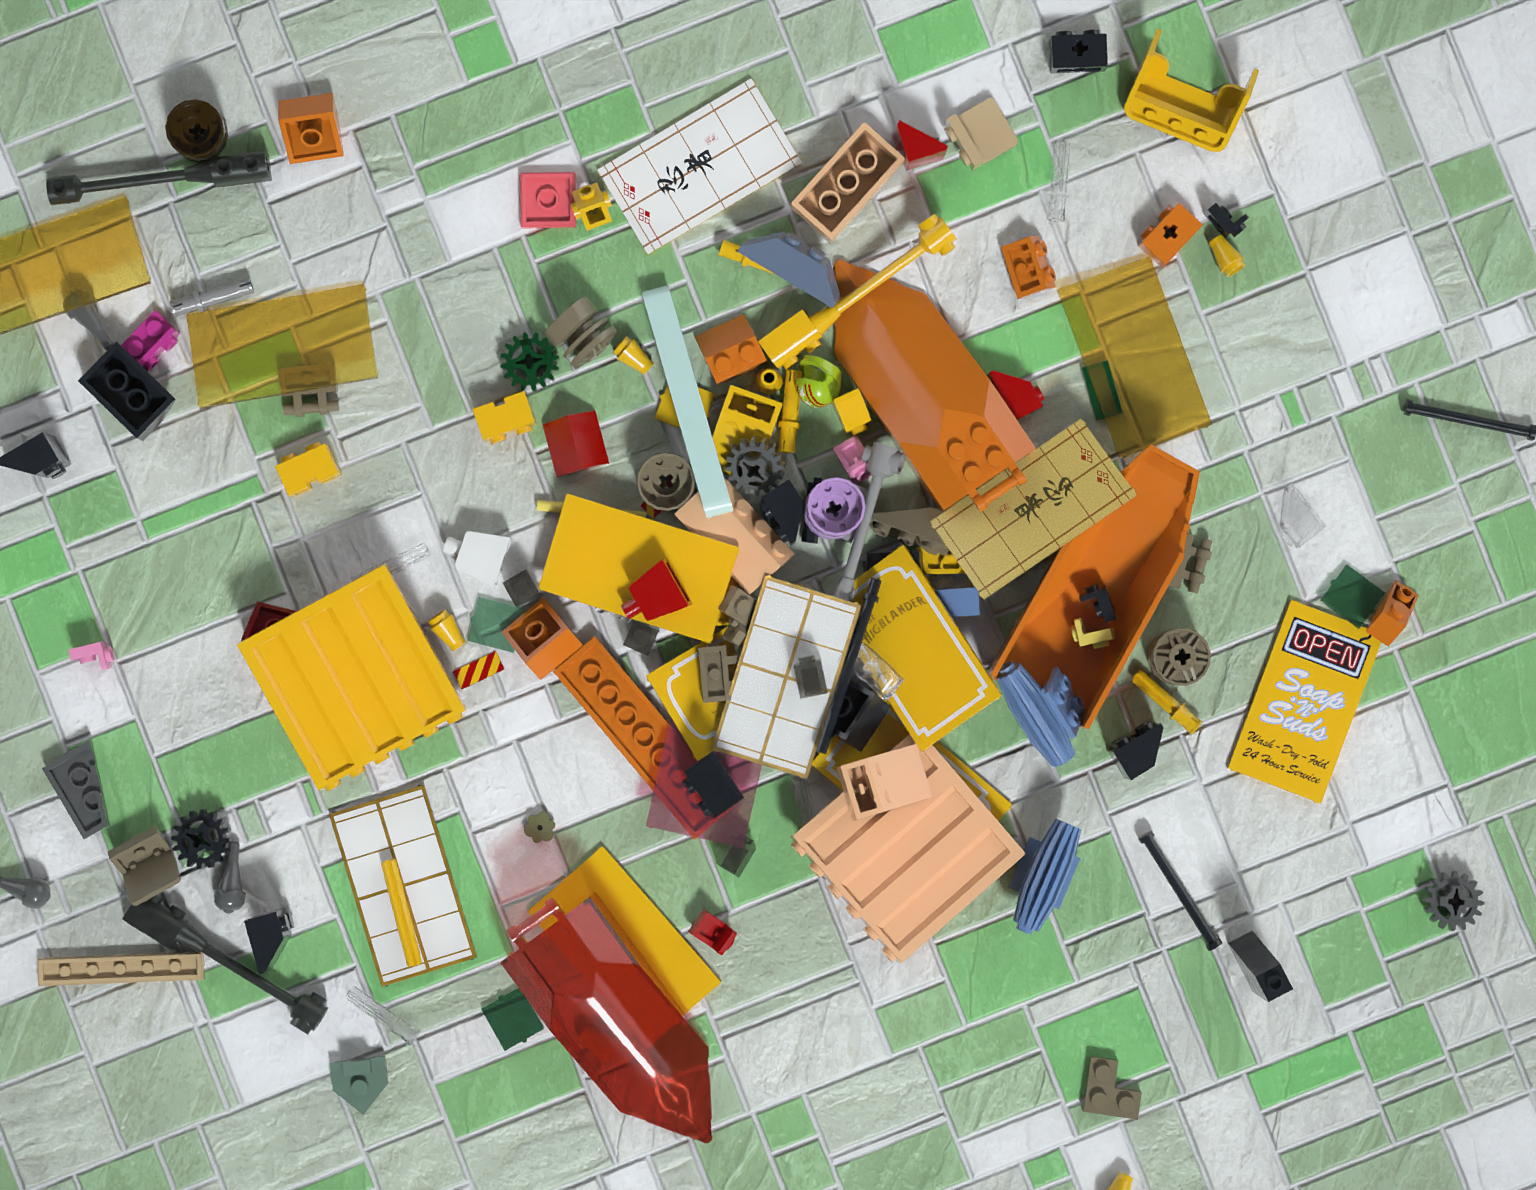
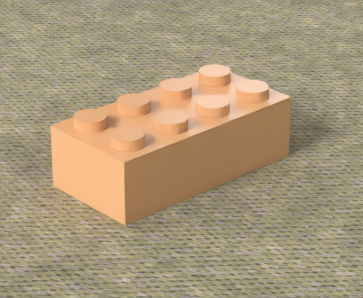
(847, 183)

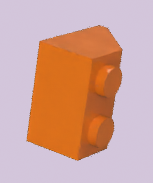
(310, 128)
(730, 350)
(541, 638)

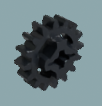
(195, 848)

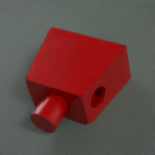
(656, 593)

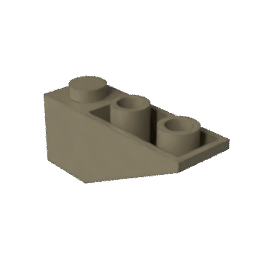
(911, 528)

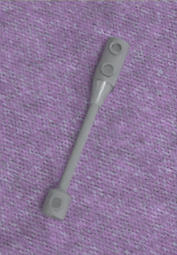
(881, 463)

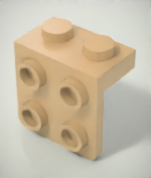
(980, 134)

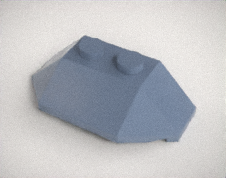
(795, 263)

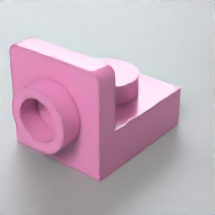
(850, 456)
(87, 654)

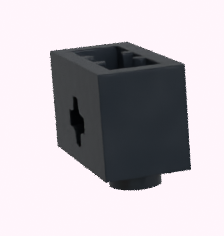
(1065, 60)

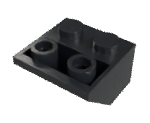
(785, 508)
(1139, 752)

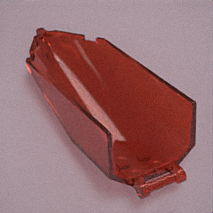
(614, 1016)

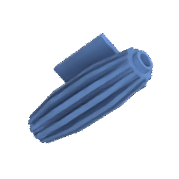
(1045, 713)
(1044, 875)

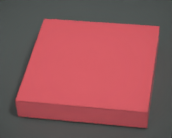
(547, 200)

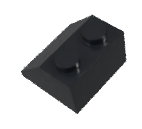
(38, 456)
(859, 716)
(712, 786)
(269, 936)

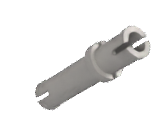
(211, 297)

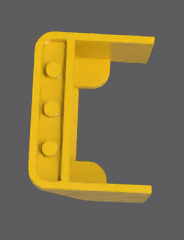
(1184, 109)

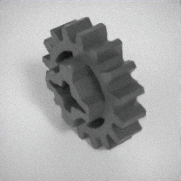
(755, 454)
(1453, 911)

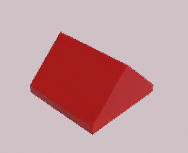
(918, 147)
(575, 443)

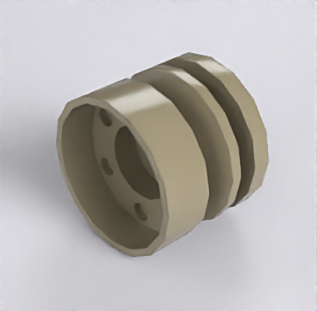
(579, 331)
(649, 481)
(1167, 645)

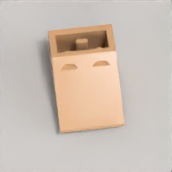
(884, 782)

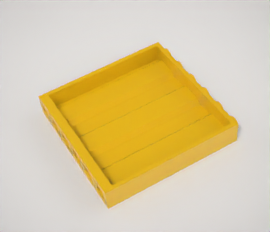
(352, 678)

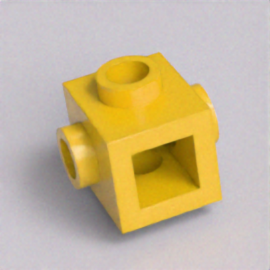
(591, 206)

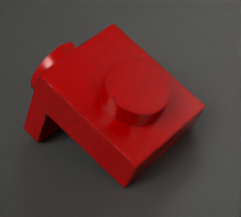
(713, 932)

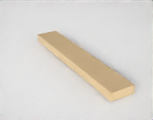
(120, 968)

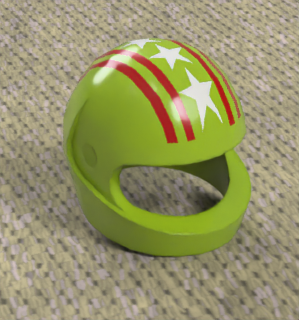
(816, 387)

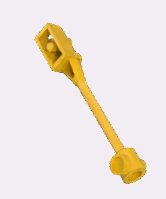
(804, 331)

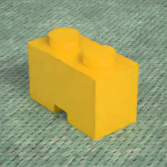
(504, 419)
(302, 470)

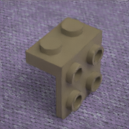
(146, 865)

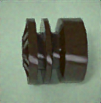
(185, 119)

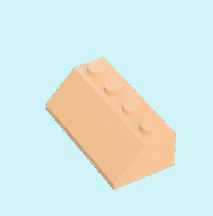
(759, 545)

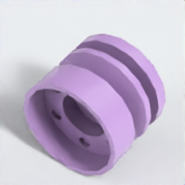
(838, 493)

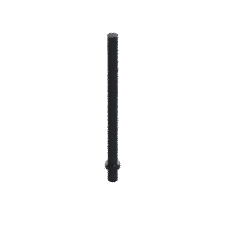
(870, 599)

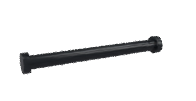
(1468, 419)
(1180, 891)

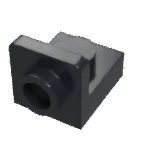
(1220, 219)
(1104, 605)

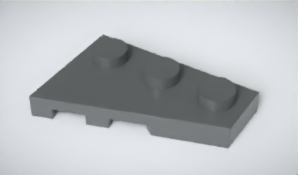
(80, 789)

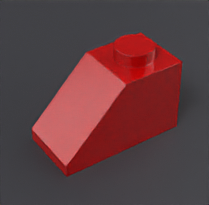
(1017, 393)

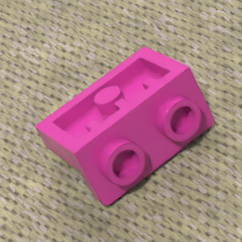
(151, 340)

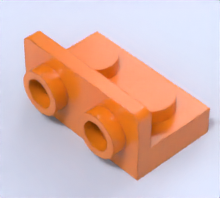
(1029, 266)

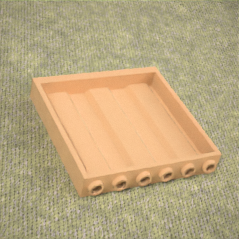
(910, 864)

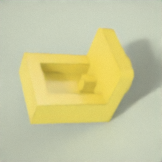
(1098, 638)

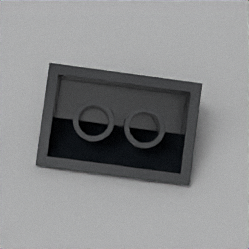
(128, 391)

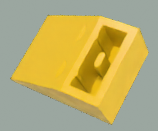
(743, 417)

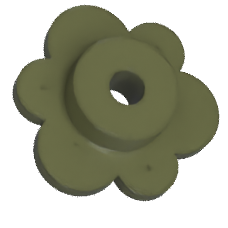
(532, 830)

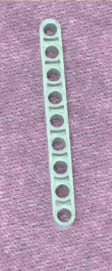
(687, 402)

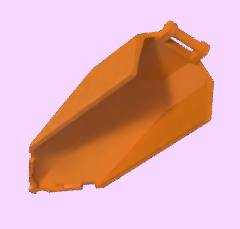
(927, 391)

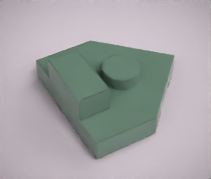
(359, 1080)

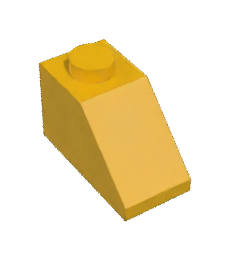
(852, 412)

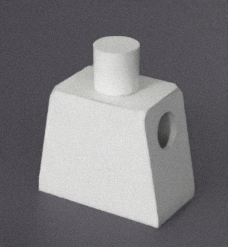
(480, 555)

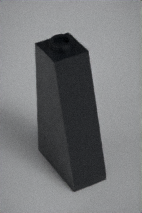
(1260, 967)

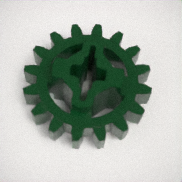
(527, 350)

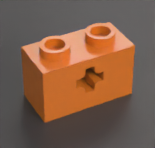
(1164, 249)

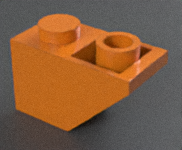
(1392, 613)

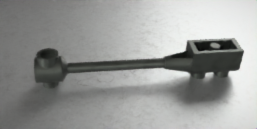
(220, 170)
(169, 927)

